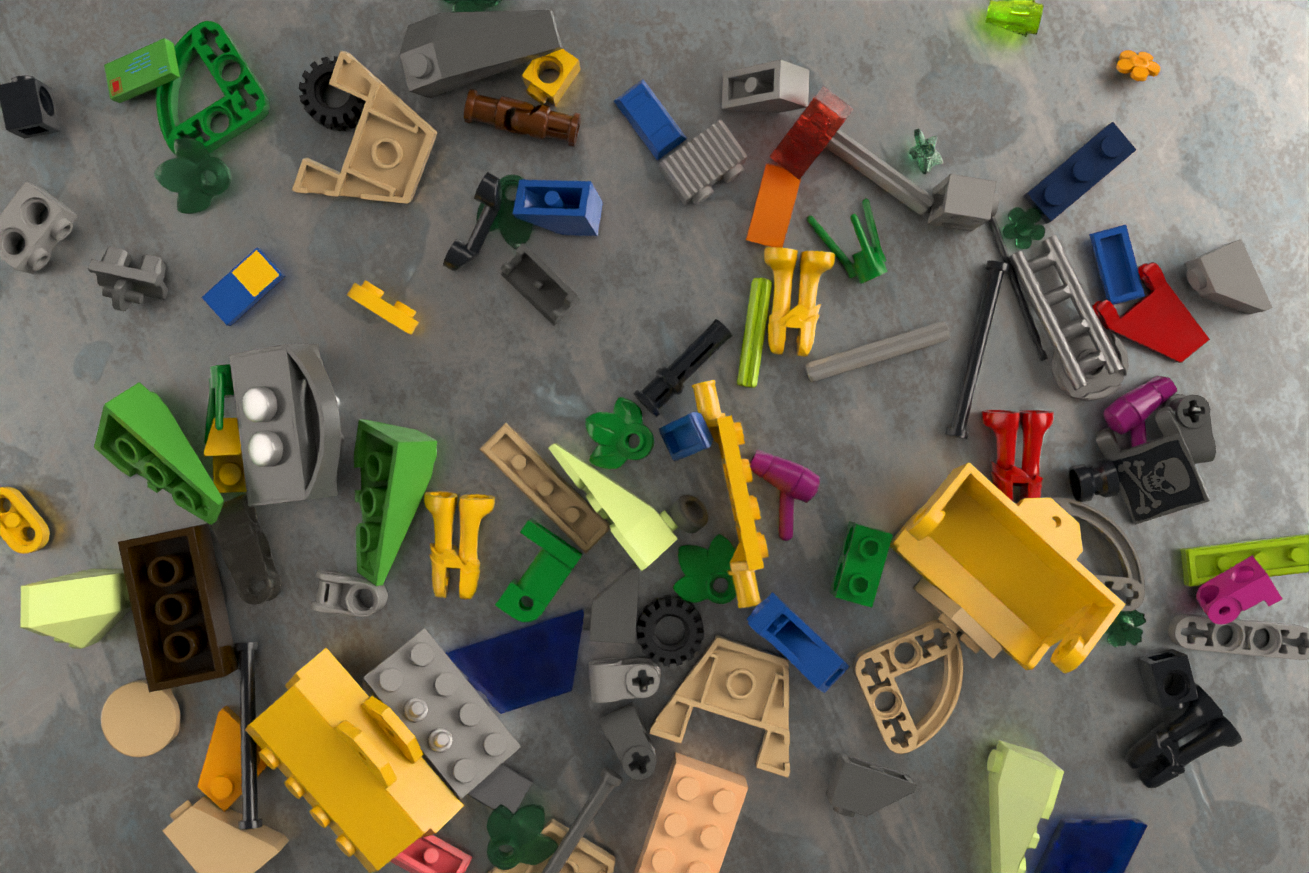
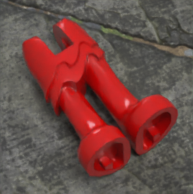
(1005, 425)

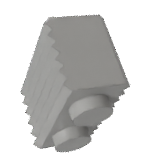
(703, 163)

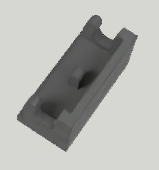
(539, 285)

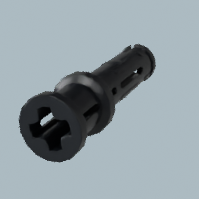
(671, 379)

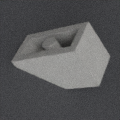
(766, 88)
(1228, 278)

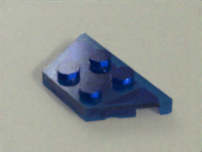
(524, 662)
(1092, 845)

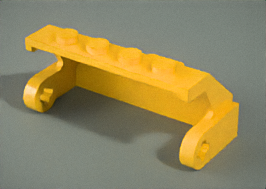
(1010, 568)
(352, 763)

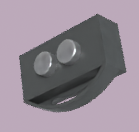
(286, 424)

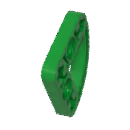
(231, 104)

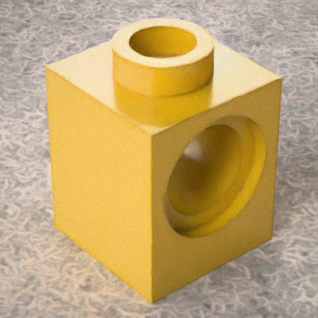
(561, 61)

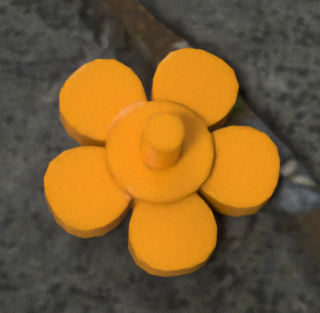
(1139, 65)

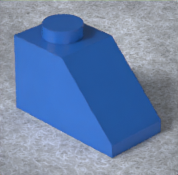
(559, 206)

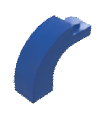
(797, 642)

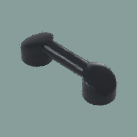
(490, 194)

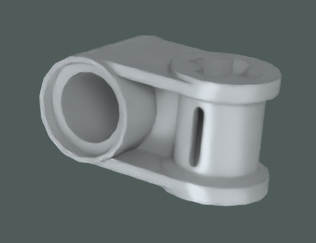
(341, 594)
(618, 678)

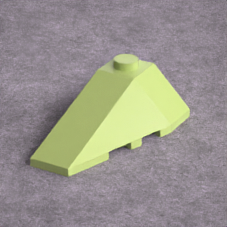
(632, 520)
(75, 606)
(1020, 794)

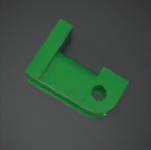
(542, 576)

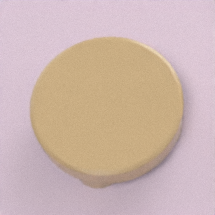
(140, 721)

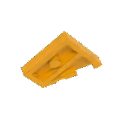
(222, 765)

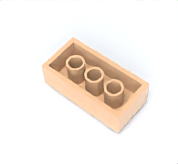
(692, 818)

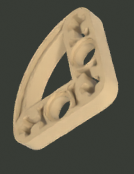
(890, 668)

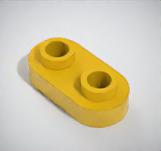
(370, 297)
(17, 522)

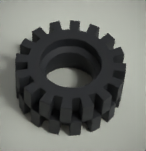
(313, 98)
(670, 653)

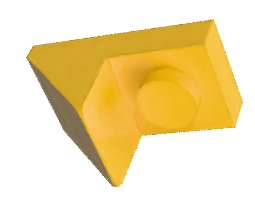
(227, 457)

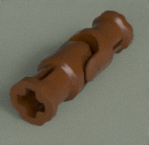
(527, 119)

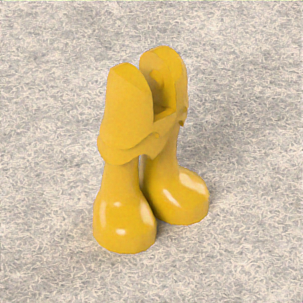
(805, 314)
(445, 554)

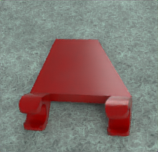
(1157, 320)

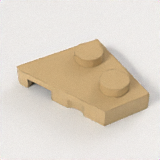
(957, 619)

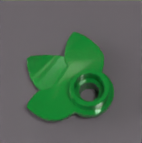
(613, 435)
(703, 568)

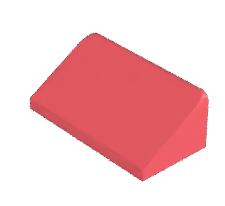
(432, 856)

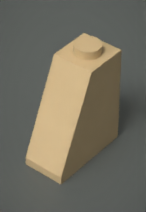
(215, 844)

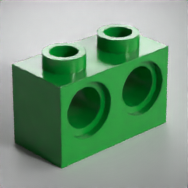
(860, 564)

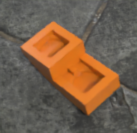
(773, 207)

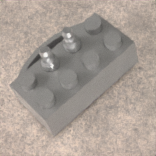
(444, 713)

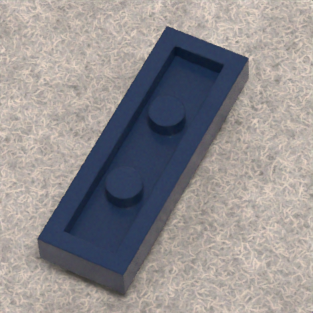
(1080, 172)

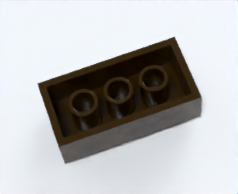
(178, 607)

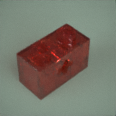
(811, 132)

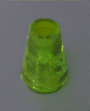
(1015, 15)

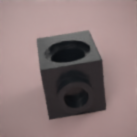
(28, 107)
(1155, 669)

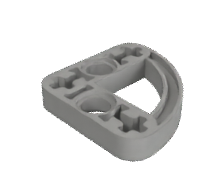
(1127, 555)

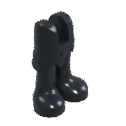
(1164, 745)

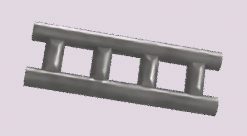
(1059, 335)

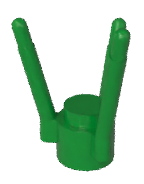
(867, 262)
(219, 388)

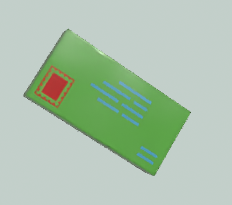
(141, 70)

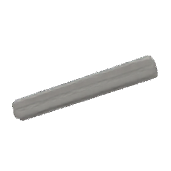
(880, 172)
(877, 351)

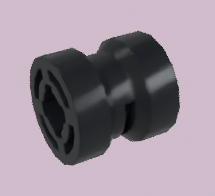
(1095, 480)

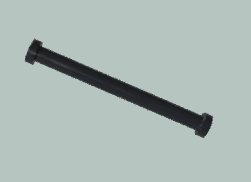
(977, 349)
(248, 745)

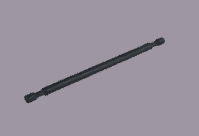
(1017, 288)

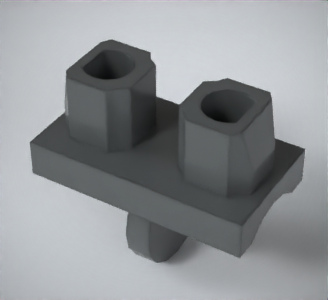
(127, 283)

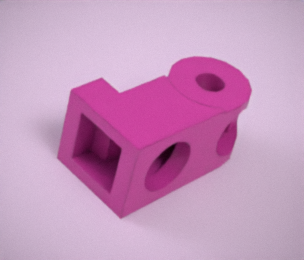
(1236, 591)

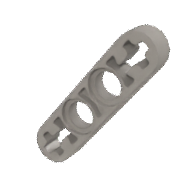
(1242, 637)

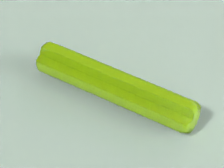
(754, 332)

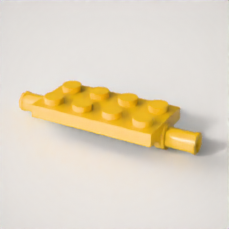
(745, 508)

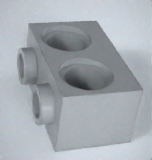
(963, 202)
(22, 220)

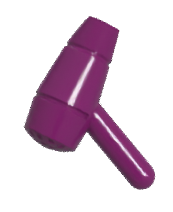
(1135, 406)
(792, 481)

